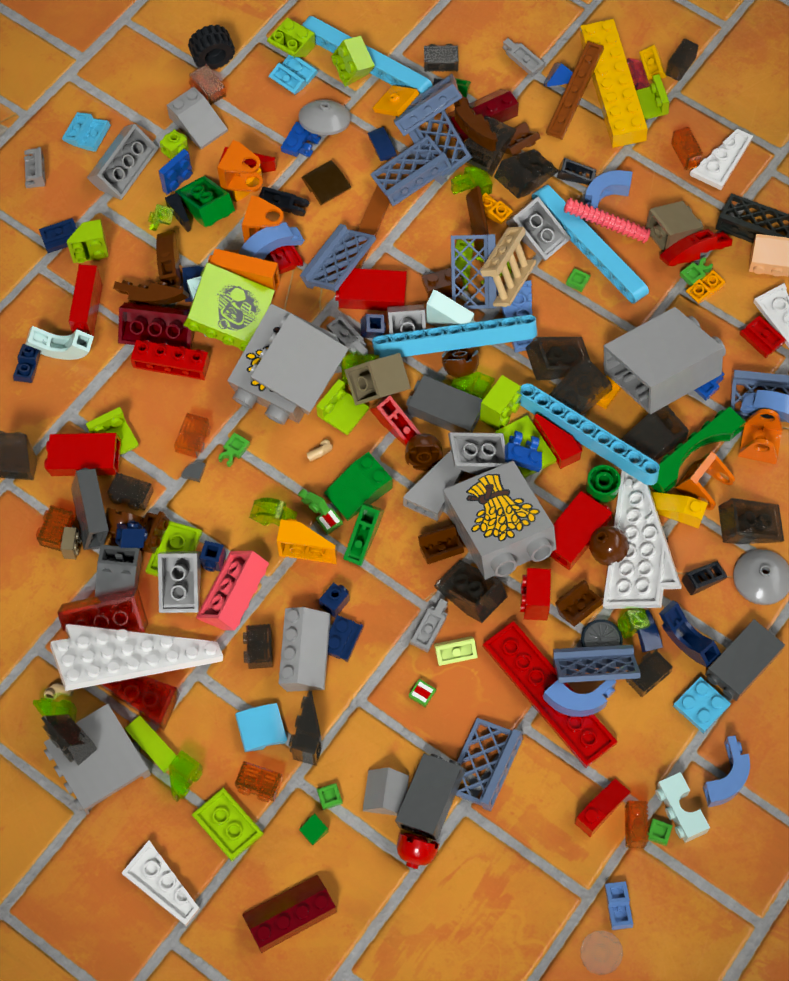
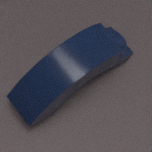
(689, 640)

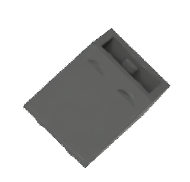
(117, 569)

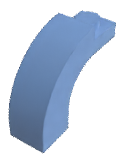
(607, 184)
(269, 239)
(766, 400)
(577, 704)
(725, 789)

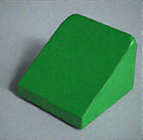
(463, 86)
(314, 829)

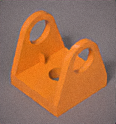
(235, 172)
(256, 219)
(761, 431)
(710, 464)

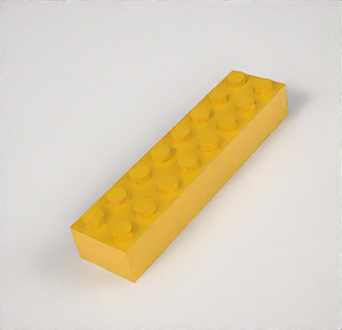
(615, 86)

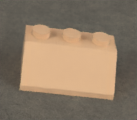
(770, 255)

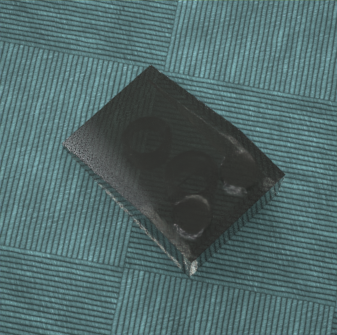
(555, 356)
(582, 387)
(750, 522)
(470, 591)

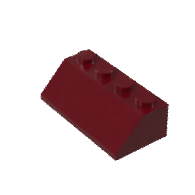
(498, 105)
(153, 324)
(289, 913)

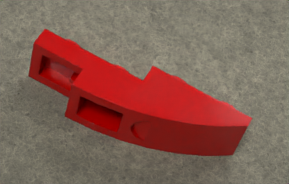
(693, 245)

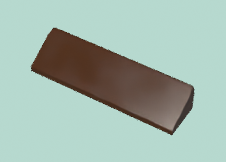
(477, 216)

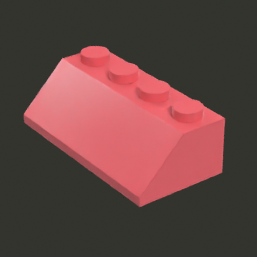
(233, 590)

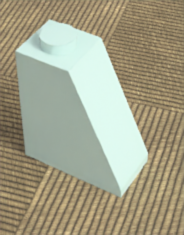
(445, 312)

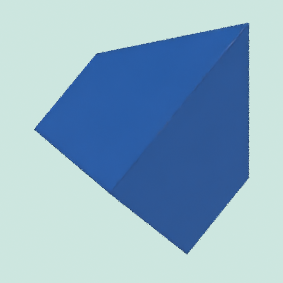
(558, 75)

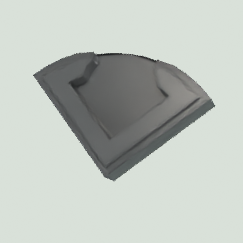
(194, 471)

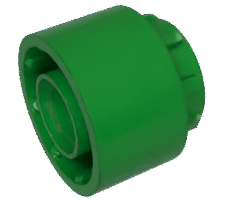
(607, 475)

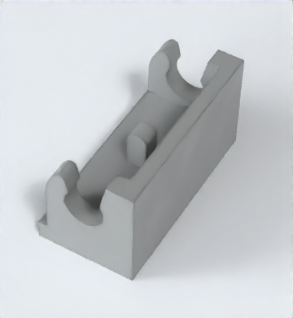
(34, 168)

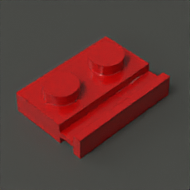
(286, 257)
(762, 336)

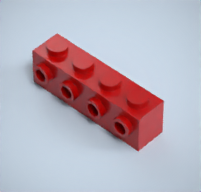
(170, 359)

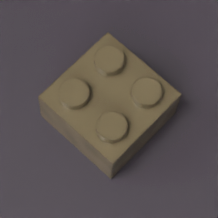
(70, 543)

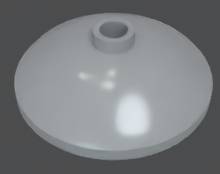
(324, 117)
(761, 587)

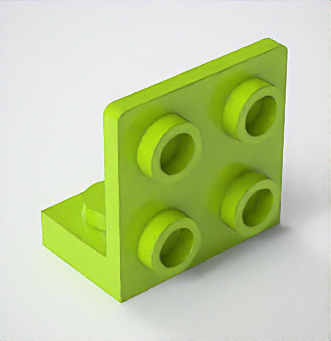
(653, 99)
(340, 410)
(114, 423)

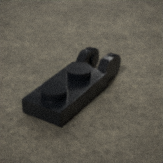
(284, 201)

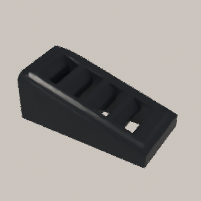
(568, 175)
(174, 201)
(693, 583)

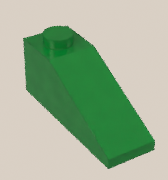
(363, 533)

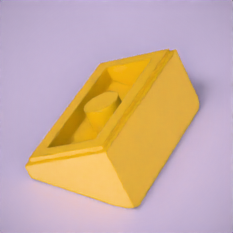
(652, 62)

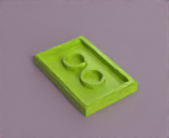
(528, 429)
(175, 538)
(227, 824)

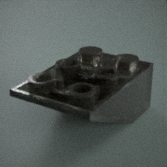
(484, 158)
(524, 172)
(657, 433)
(16, 456)
(68, 737)
(307, 741)

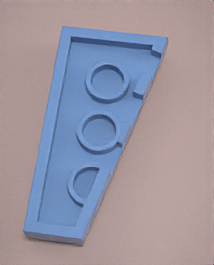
(520, 306)

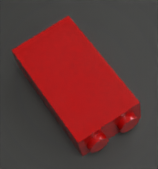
(372, 289)
(86, 299)
(83, 450)
(576, 526)

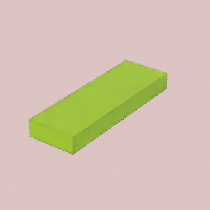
(460, 263)
(151, 743)

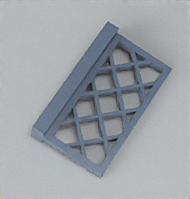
(428, 104)
(418, 134)
(416, 178)
(330, 253)
(489, 285)
(756, 380)
(600, 657)
(501, 767)

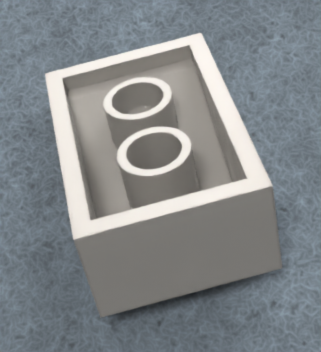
(196, 118)
(542, 229)
(477, 451)
(179, 581)

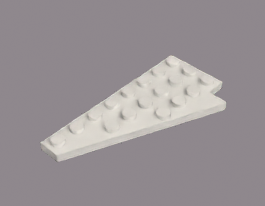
(648, 566)
(109, 655)

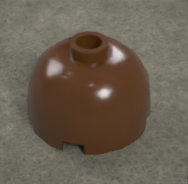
(460, 362)
(423, 451)
(114, 517)
(608, 545)

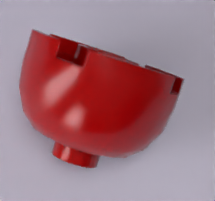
(416, 850)

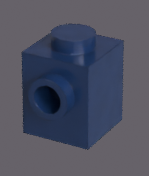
(372, 325)
(130, 535)
(212, 556)
(334, 599)

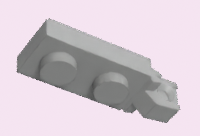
(523, 57)
(348, 336)
(430, 626)

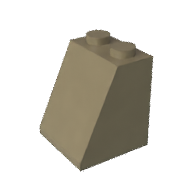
(672, 223)
(377, 379)

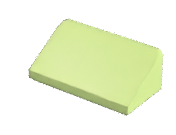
(455, 650)

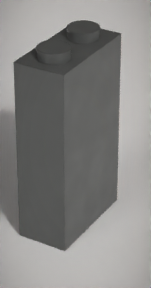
(444, 406)
(89, 509)
(744, 660)
(430, 796)

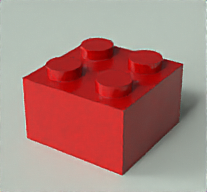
(536, 594)

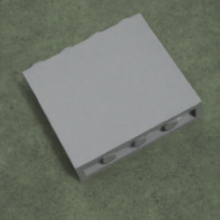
(298, 362)
(108, 768)

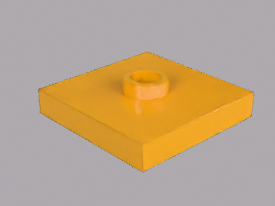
(395, 100)

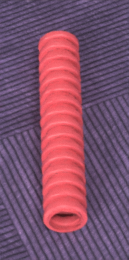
(609, 221)

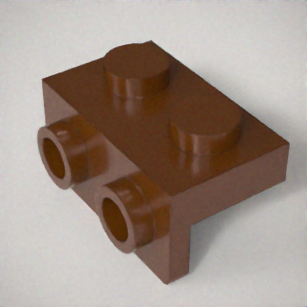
(522, 138)
(441, 282)
(155, 527)
(440, 544)
(578, 603)

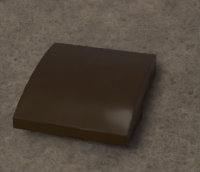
(326, 182)

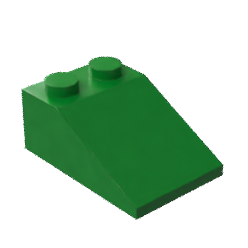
(206, 201)
(359, 484)

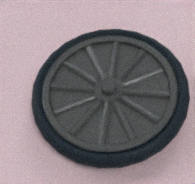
(601, 633)

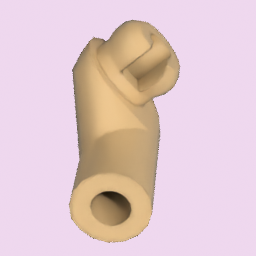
(325, 448)
(56, 690)

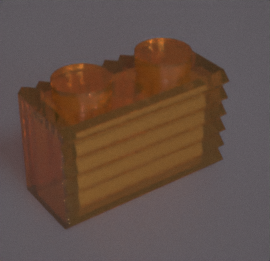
(207, 84)
(687, 148)
(192, 435)
(52, 530)
(258, 782)
(636, 824)

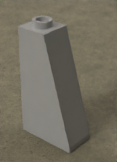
(427, 495)

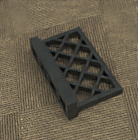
(747, 231)

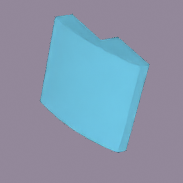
(293, 74)
(86, 131)
(261, 727)

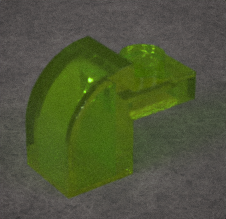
(472, 177)
(271, 511)

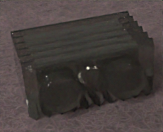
(441, 58)
(681, 59)
(130, 491)
(258, 646)
(652, 672)

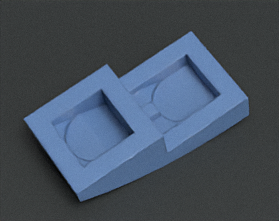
(618, 905)

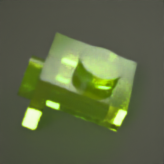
(160, 215)
(632, 621)

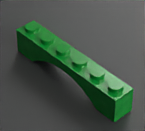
(723, 428)

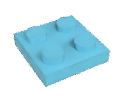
(702, 705)

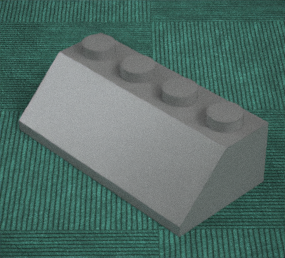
(123, 162)
(304, 649)

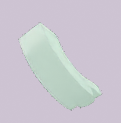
(60, 347)

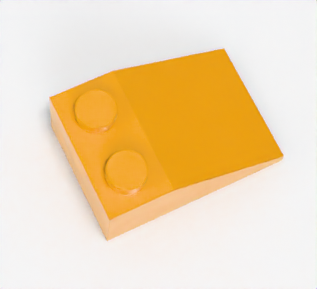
(301, 542)

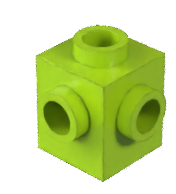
(173, 144)

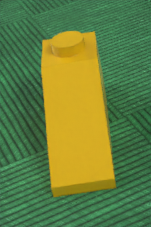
(680, 508)

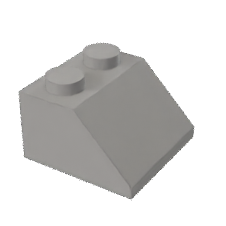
(406, 318)

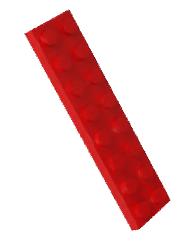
(533, 676)

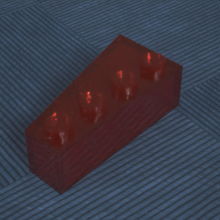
(107, 611)
(147, 697)

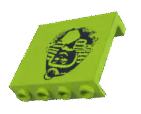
(228, 306)

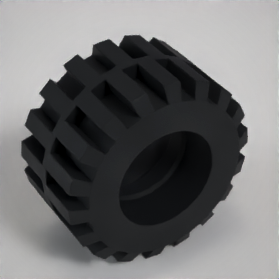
(211, 47)

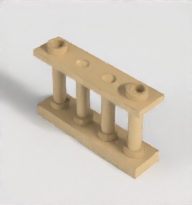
(498, 261)

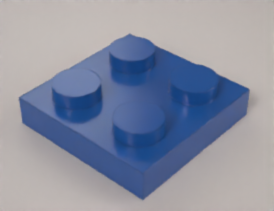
(175, 172)

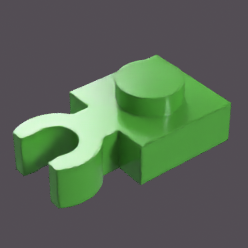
(695, 272)
(234, 448)
(314, 502)

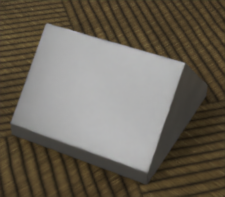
(385, 791)

